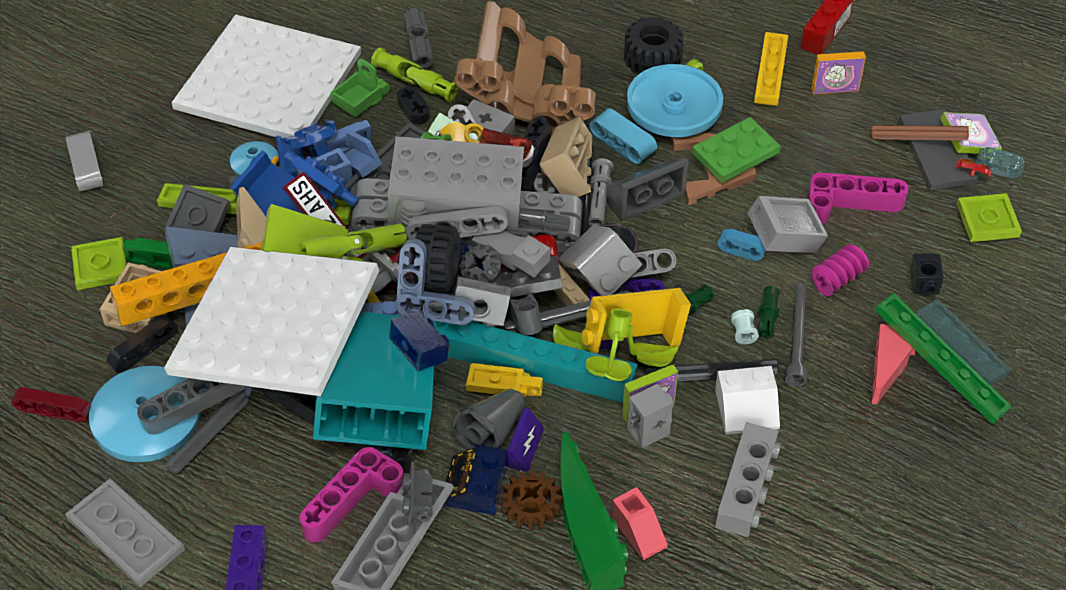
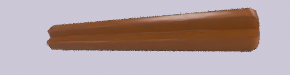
(914, 132)

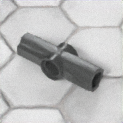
(418, 38)

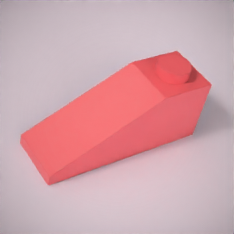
(890, 360)

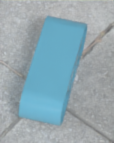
(623, 136)

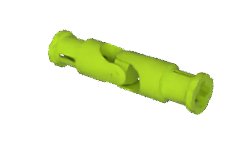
(427, 80)

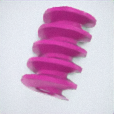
(839, 269)

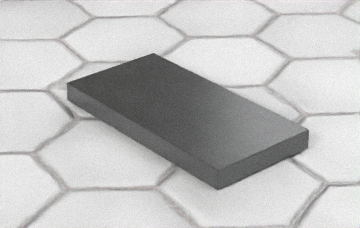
(937, 157)

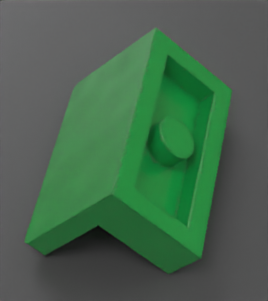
(148, 253)

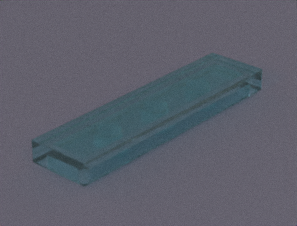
(964, 342)

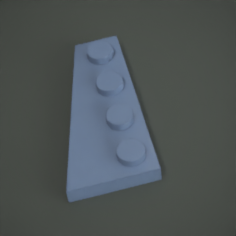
(194, 245)

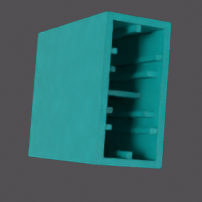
(375, 391)

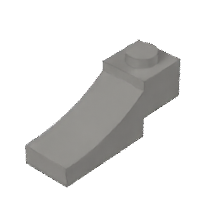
(517, 251)

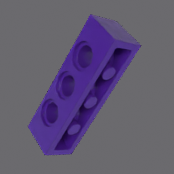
(247, 558)

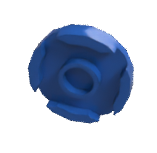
(314, 137)

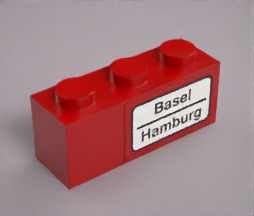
(825, 25)

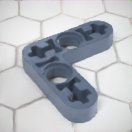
(417, 293)

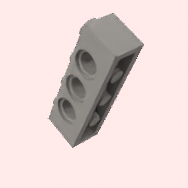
(740, 517)

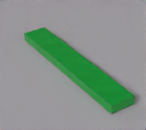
(943, 358)

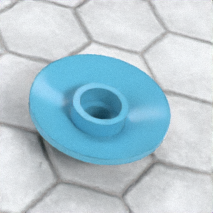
(246, 152)

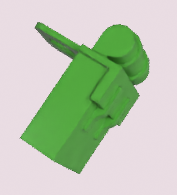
(360, 90)

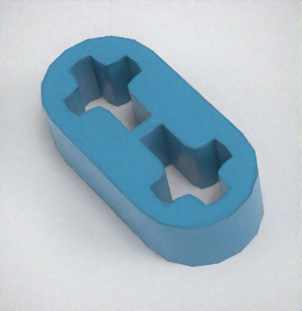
(741, 244)

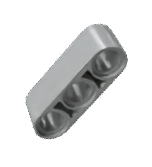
(84, 161)
(650, 263)

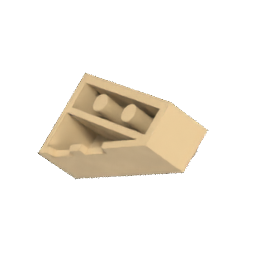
(567, 158)

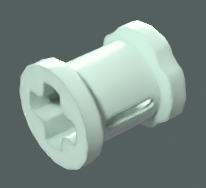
(744, 326)

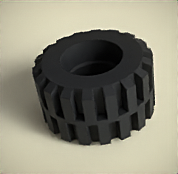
(652, 44)
(442, 257)

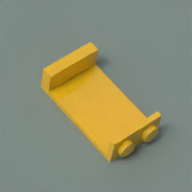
(651, 312)

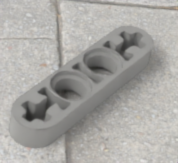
(456, 219)

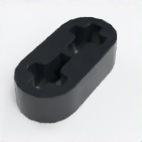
(417, 103)

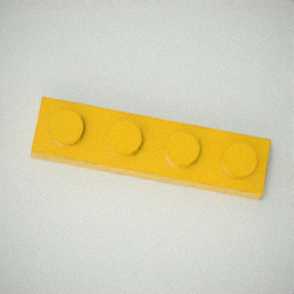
(771, 69)

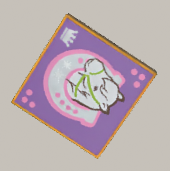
(838, 72)

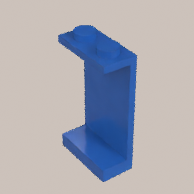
(265, 184)

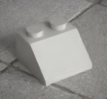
(747, 397)

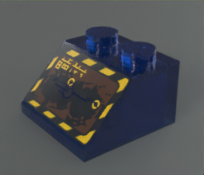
(477, 479)

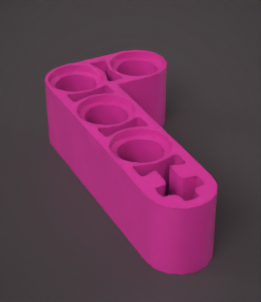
(855, 192)
(320, 518)

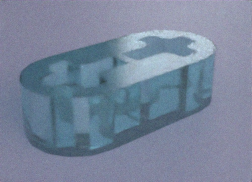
(1001, 161)

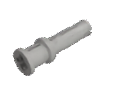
(599, 183)

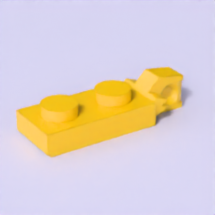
(496, 379)

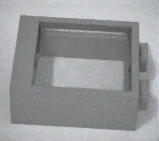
(787, 224)

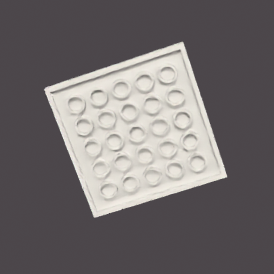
(266, 77)
(273, 320)

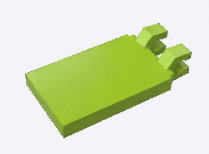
(288, 228)

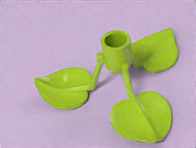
(617, 328)

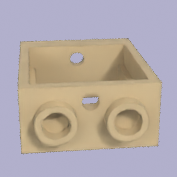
(107, 310)

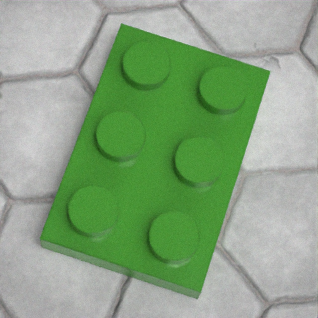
(736, 149)

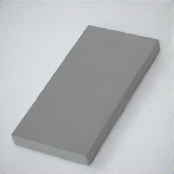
(125, 532)

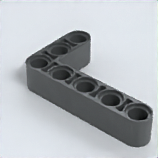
(192, 403)

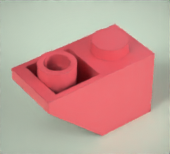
(638, 523)

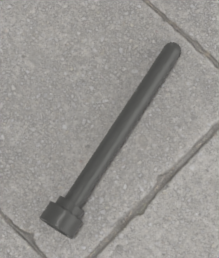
(796, 372)

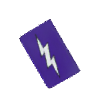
(524, 441)

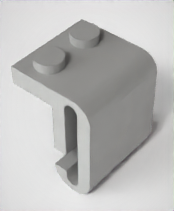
(600, 260)

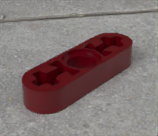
(50, 404)

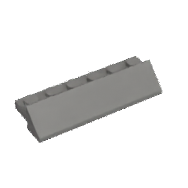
(387, 543)

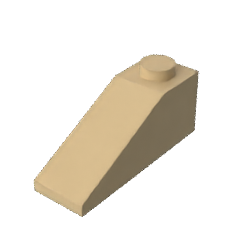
(249, 220)

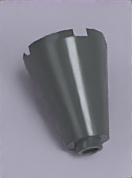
(489, 420)

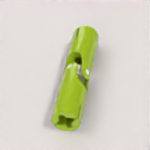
(337, 245)

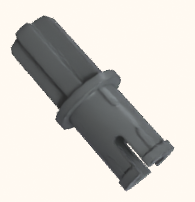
(543, 219)

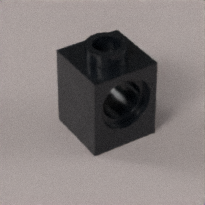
(926, 274)

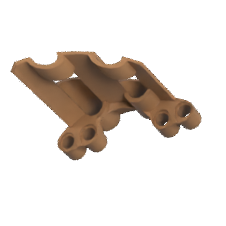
(522, 89)

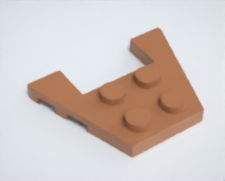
(708, 187)

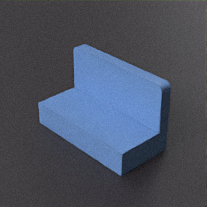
(340, 139)
(362, 155)

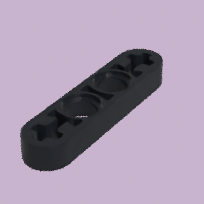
(539, 132)

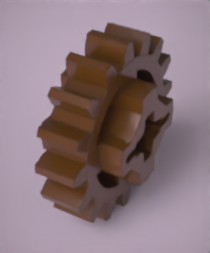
(531, 499)

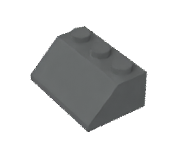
(648, 188)

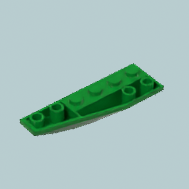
(588, 524)

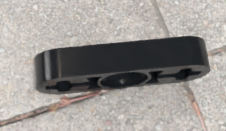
(131, 352)

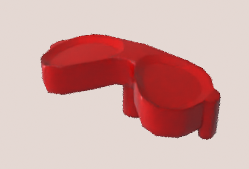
(974, 167)

